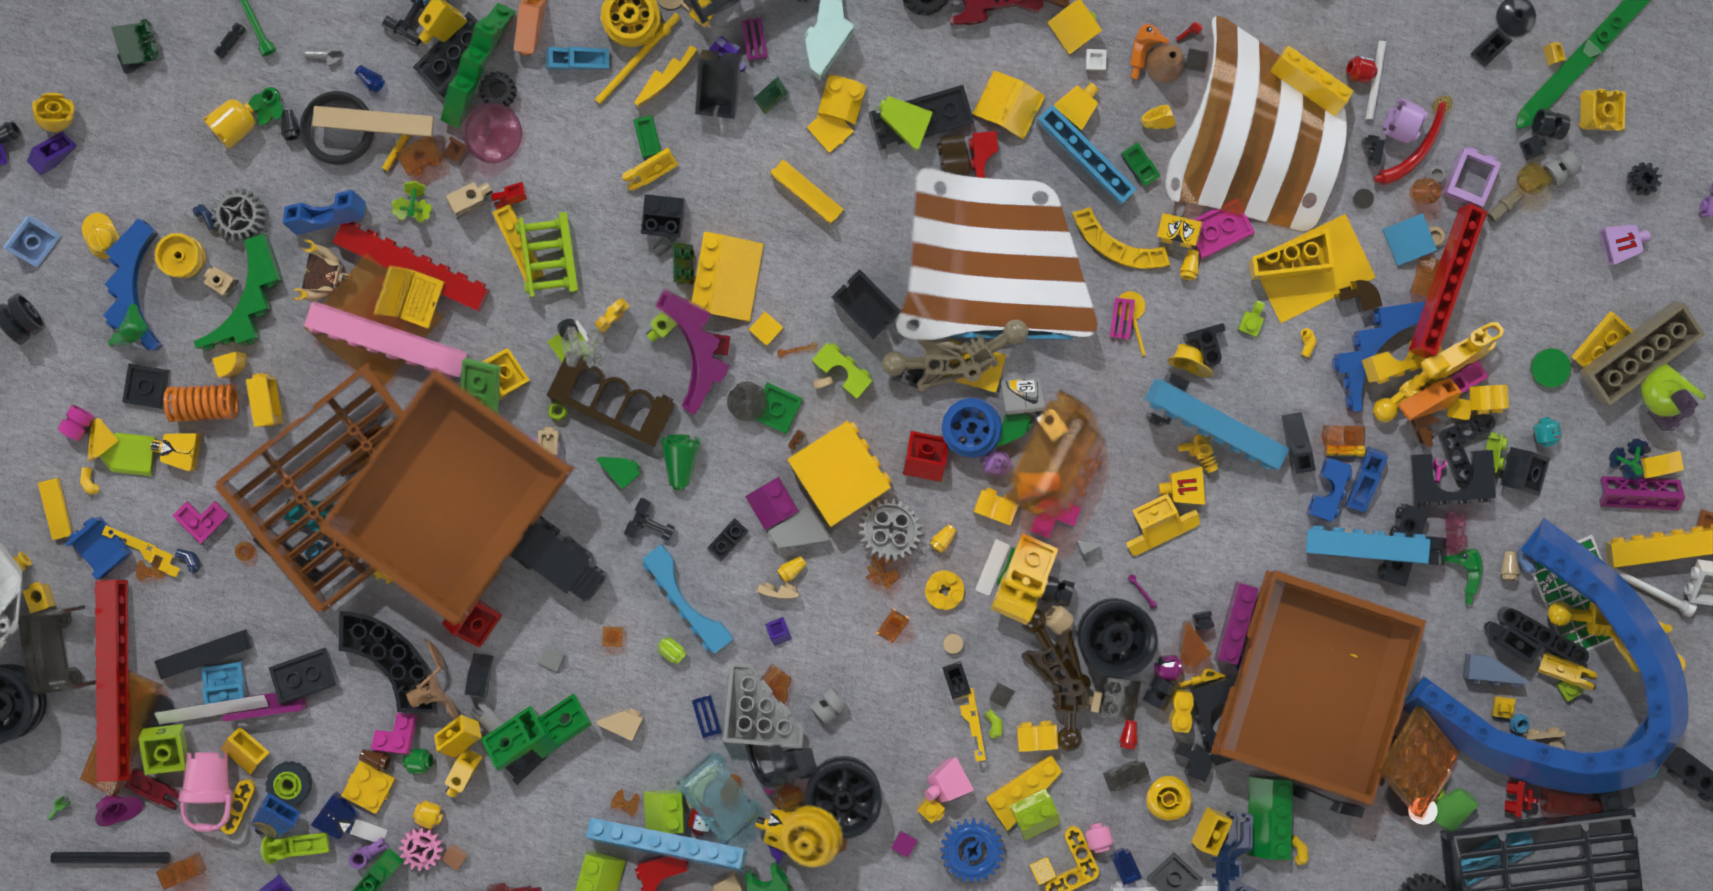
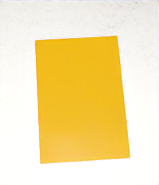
(1303, 292)

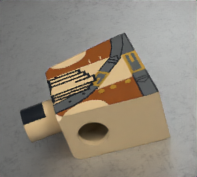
(461, 204)

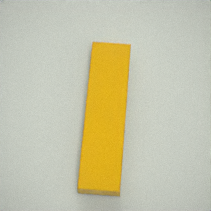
(506, 221)

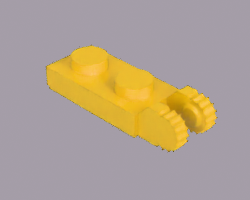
(650, 169)
(1566, 671)

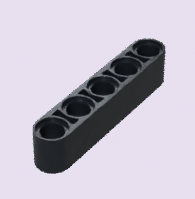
(1551, 639)
(203, 654)

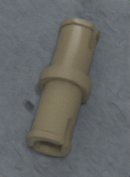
(1505, 205)

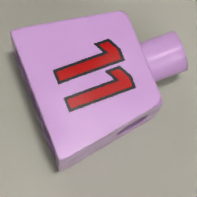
(1622, 242)

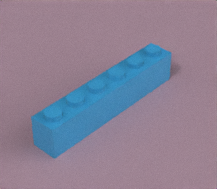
(1086, 155)
(1368, 545)

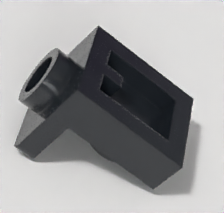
(1375, 153)
(909, 377)

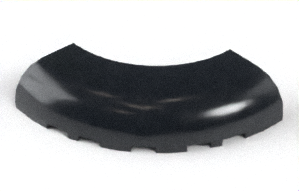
(389, 652)

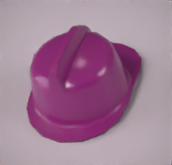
(117, 809)

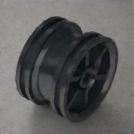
(1144, 637)
(30, 705)
(844, 769)

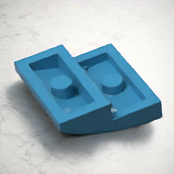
(1409, 239)
(223, 682)

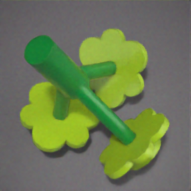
(404, 208)

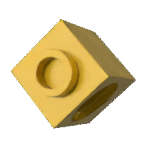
(30, 596)

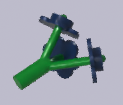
(1632, 467)

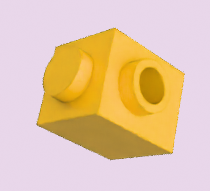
(931, 810)

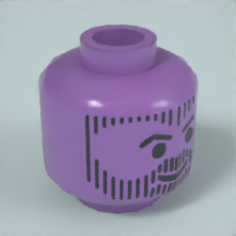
(996, 463)

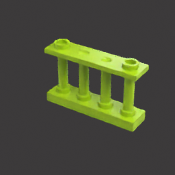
(566, 262)

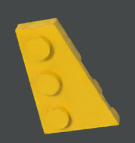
(1603, 337)

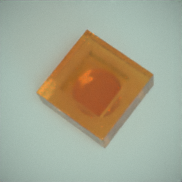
(612, 636)

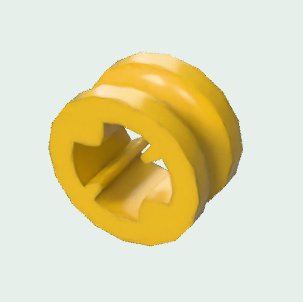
(22, 560)

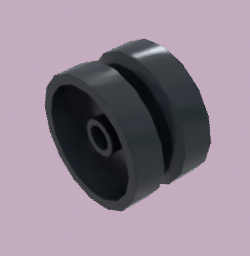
(20, 319)

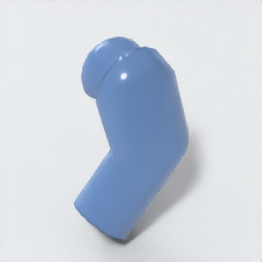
(1525, 563)

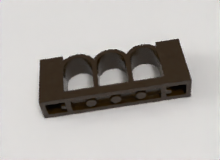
(654, 424)

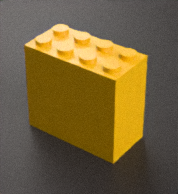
(840, 472)

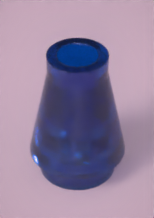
(371, 79)

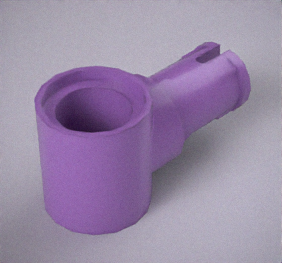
(368, 853)

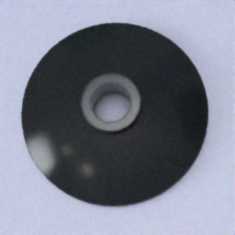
(1510, 23)

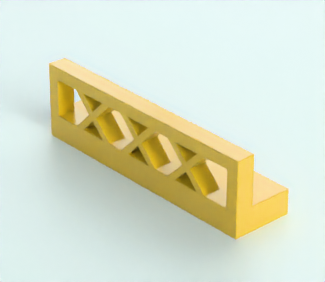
(806, 192)

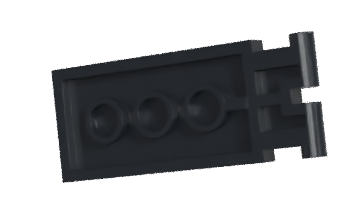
(949, 111)

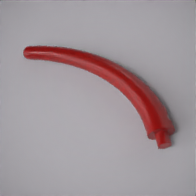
(1404, 168)

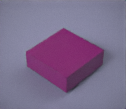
(904, 843)

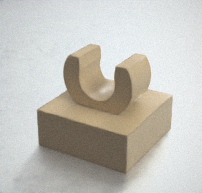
(1094, 701)

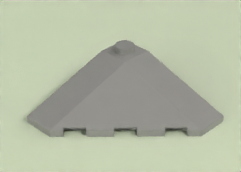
(754, 713)

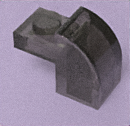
(1126, 775)

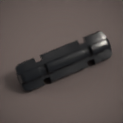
(229, 40)

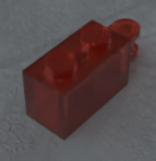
(1567, 802)

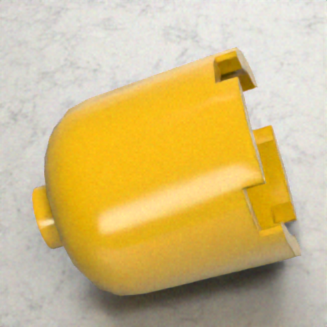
(231, 121)

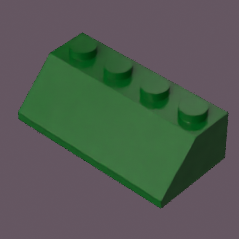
(1272, 816)

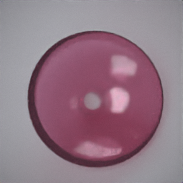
(504, 134)

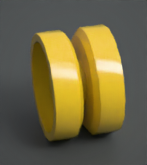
(176, 245)

